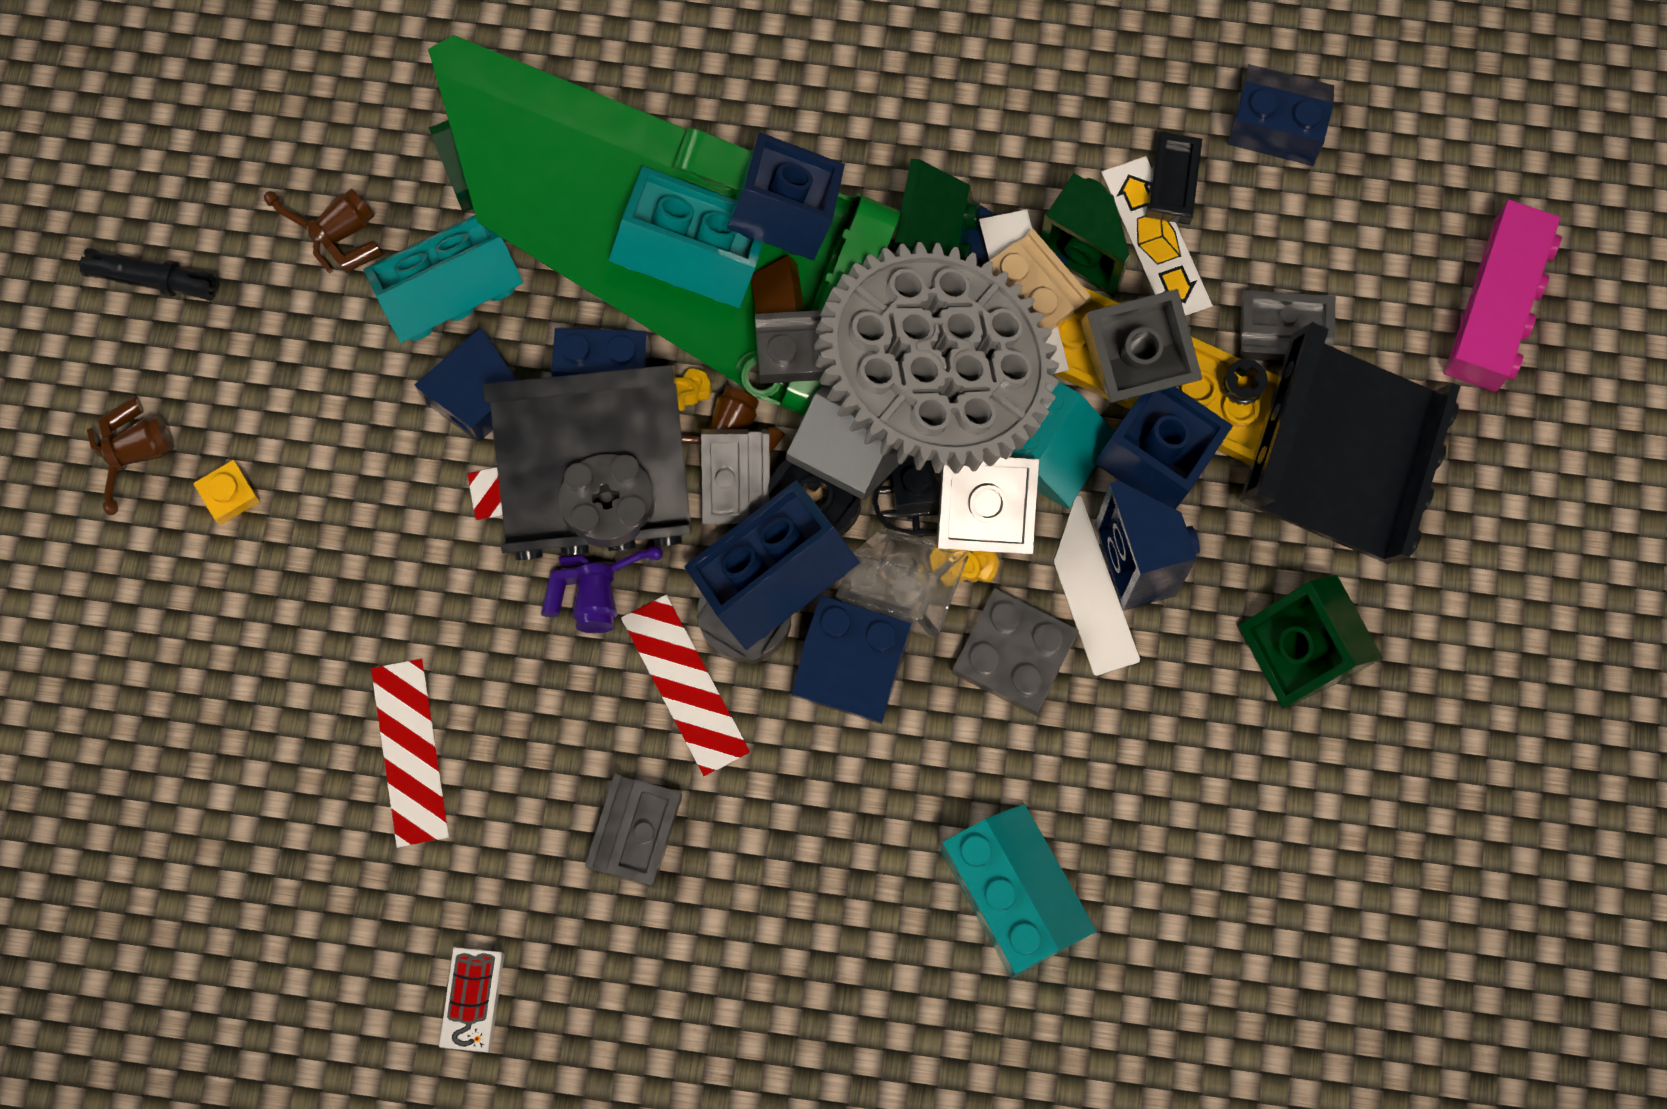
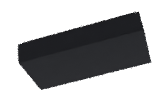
(1174, 178)

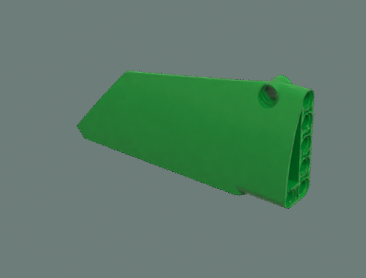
(556, 174)

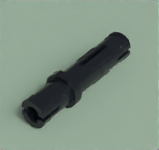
(166, 276)

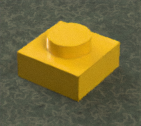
(226, 492)

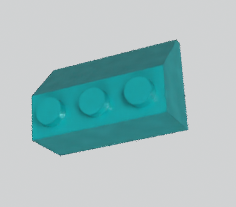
(683, 238)
(442, 278)
(1017, 889)

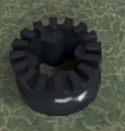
(1247, 394)

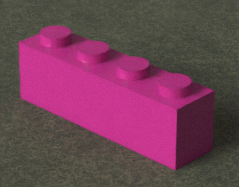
(1503, 296)

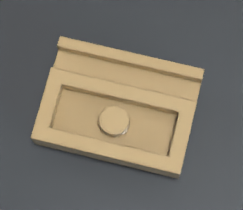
(1043, 278)

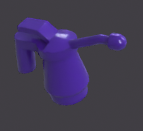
(594, 600)

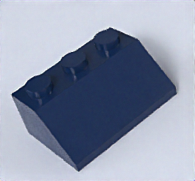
(1144, 545)
(771, 565)

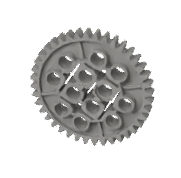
(892, 411)

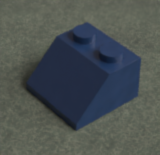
(1282, 115)
(786, 196)
(598, 351)
(1164, 445)
(851, 659)

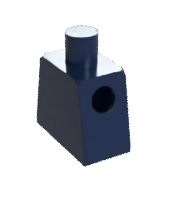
(457, 383)

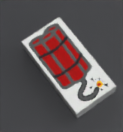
(471, 1000)

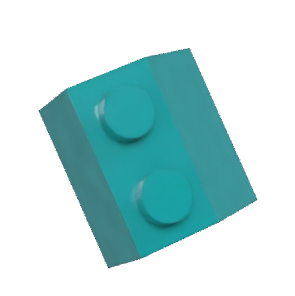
(1066, 445)

